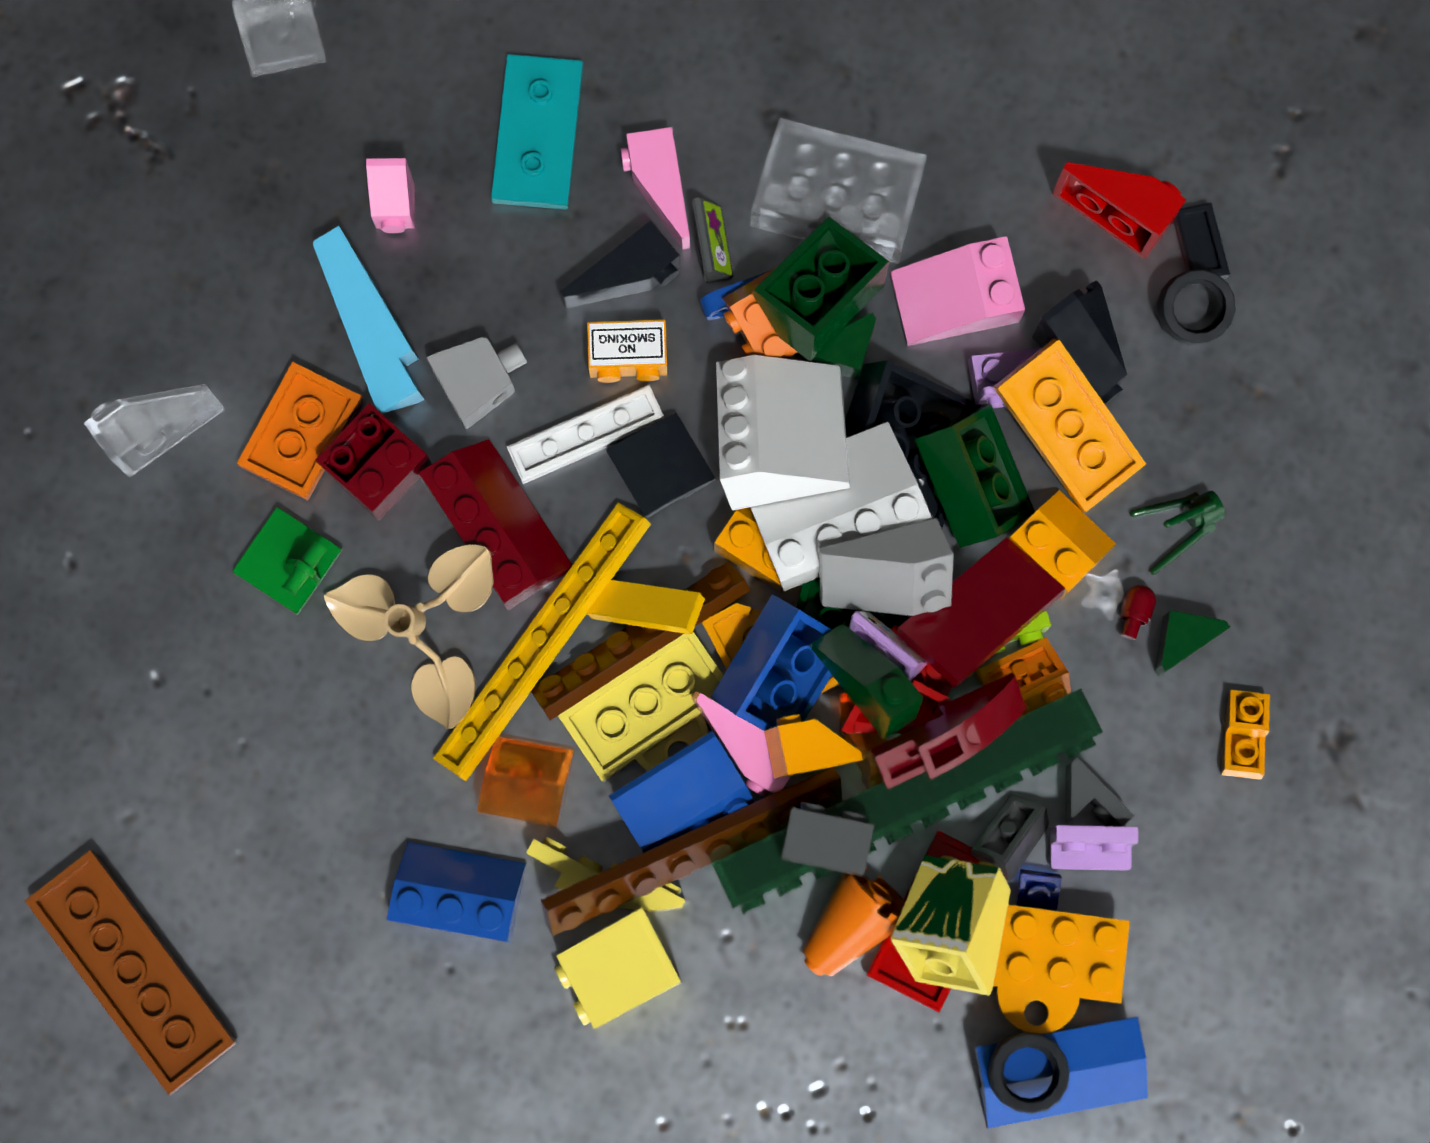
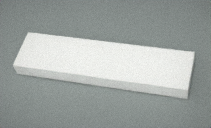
(584, 434)

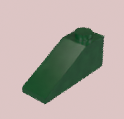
(869, 680)

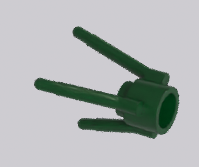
(1199, 511)

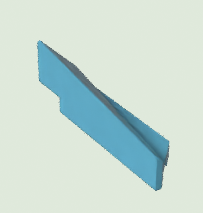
(370, 325)

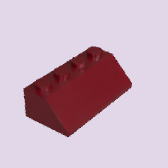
(494, 512)

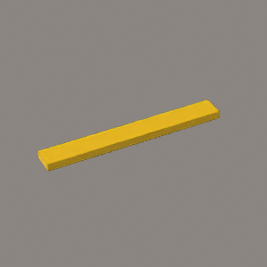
(541, 641)

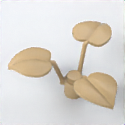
(368, 612)

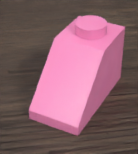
(391, 194)

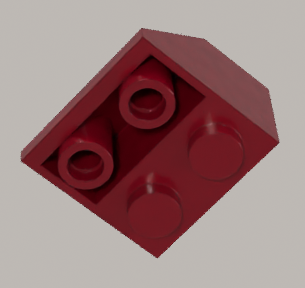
(374, 461)

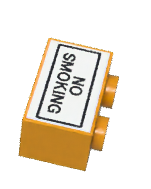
(627, 349)

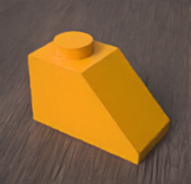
(806, 747)

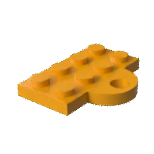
(1057, 962)

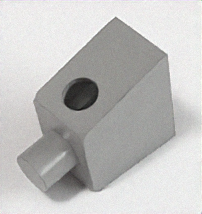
(476, 377)

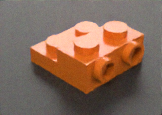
(747, 317)

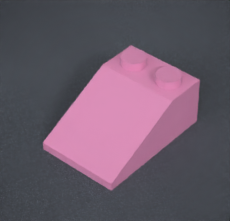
(958, 292)

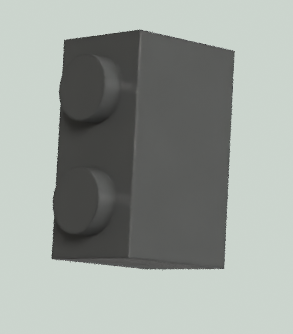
(828, 840)

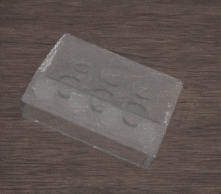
(839, 177)

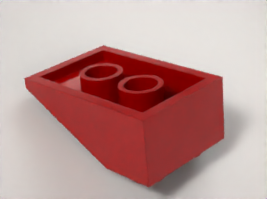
(1124, 204)

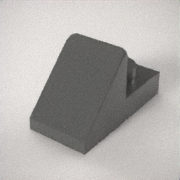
(1085, 787)

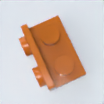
(1037, 672)

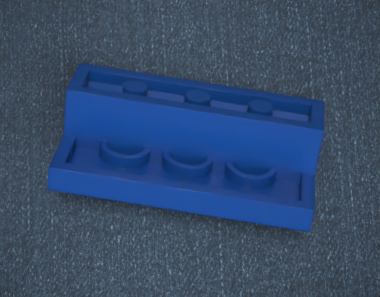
(1104, 1066)

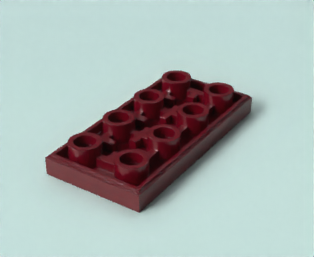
(986, 612)

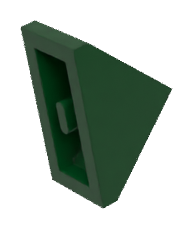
(848, 347)
(1184, 635)

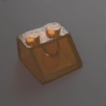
(526, 783)

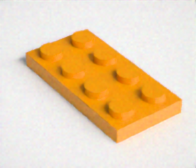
(1069, 425)

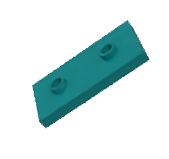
(537, 132)

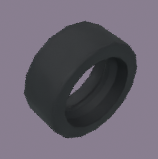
(1225, 299)
(1059, 1078)

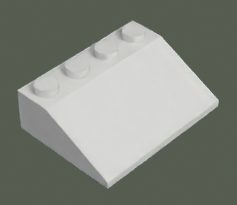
(780, 429)
(879, 499)

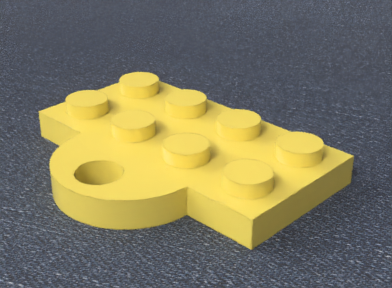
(645, 709)

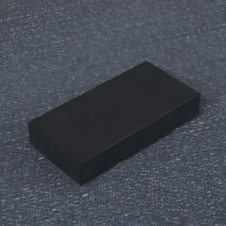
(1201, 240)

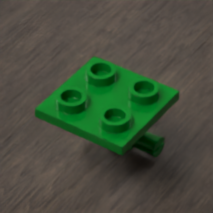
(287, 561)

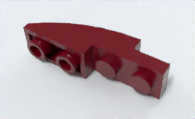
(947, 741)

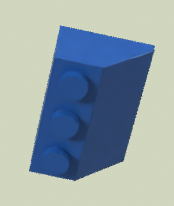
(775, 668)
(681, 794)
(457, 892)

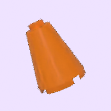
(852, 923)

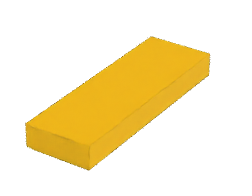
(648, 606)

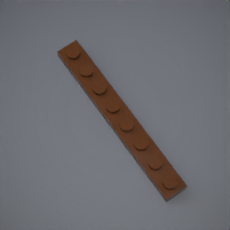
(686, 853)

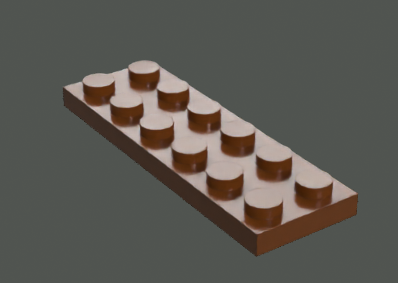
(131, 972)

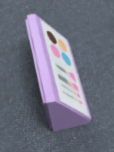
(887, 643)

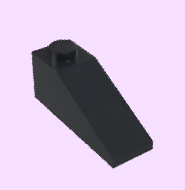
(628, 269)

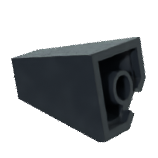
(1089, 337)

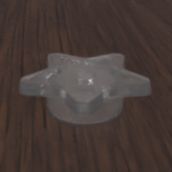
(1095, 598)

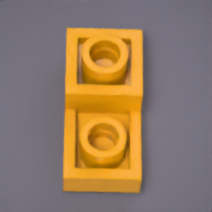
(1245, 734)

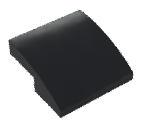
(661, 464)

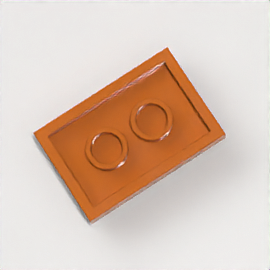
(297, 428)

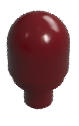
(1137, 609)

